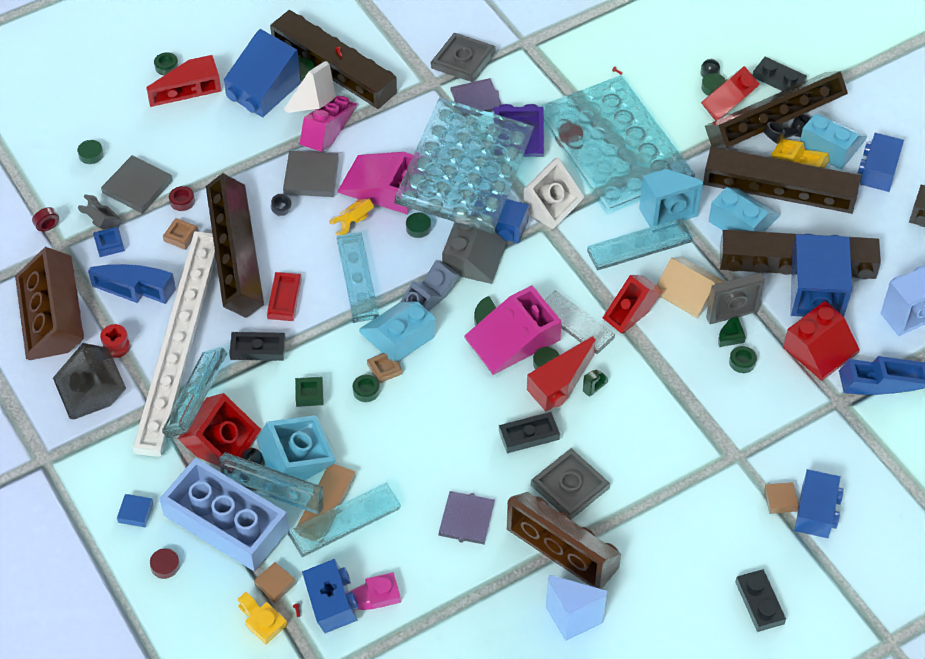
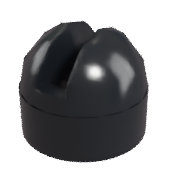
(710, 66)
(276, 202)
(256, 456)

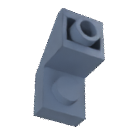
(433, 288)

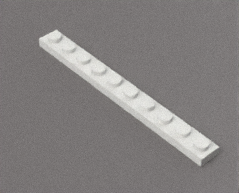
(176, 345)

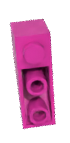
(324, 124)

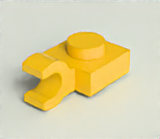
(355, 212)
(263, 620)

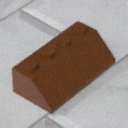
(49, 305)
(562, 539)

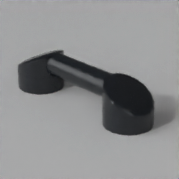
(777, 132)

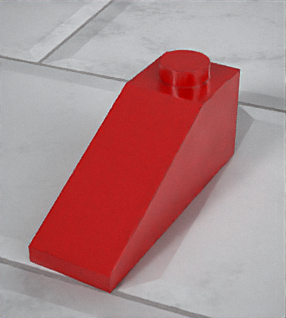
(189, 80)
(557, 378)

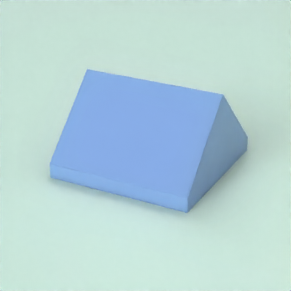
(574, 606)

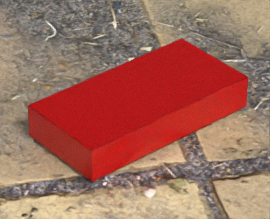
(284, 296)

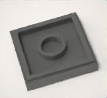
(463, 57)
(311, 174)
(137, 184)
(735, 298)
(570, 484)

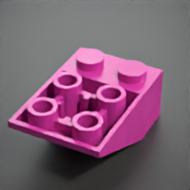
(377, 178)
(515, 330)

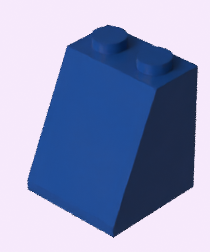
(263, 74)
(820, 273)

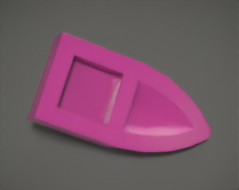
(377, 592)

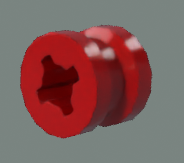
(120, 345)

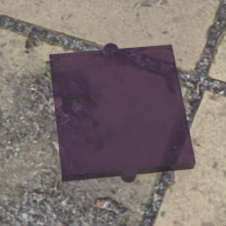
(477, 94)
(466, 517)

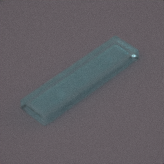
(639, 244)
(357, 277)
(194, 392)
(273, 483)
(344, 519)

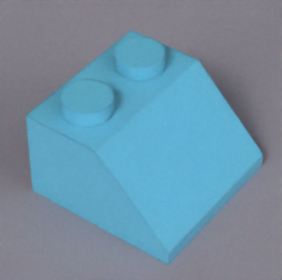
(831, 137)
(669, 197)
(741, 212)
(400, 329)
(295, 446)

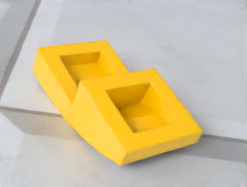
(795, 152)

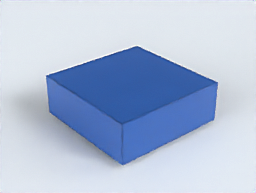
(108, 241)
(135, 510)

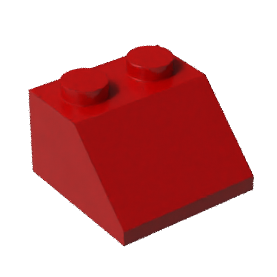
(821, 341)
(219, 429)

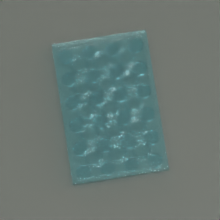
(611, 141)
(464, 165)

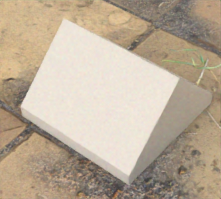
(314, 91)
(552, 194)

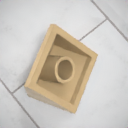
(687, 285)

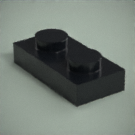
(777, 74)
(257, 346)
(529, 432)
(760, 600)

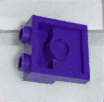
(531, 115)

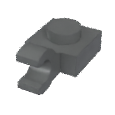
(100, 214)

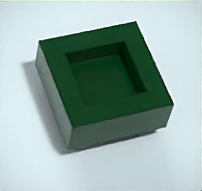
(309, 391)

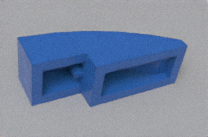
(133, 281)
(882, 376)

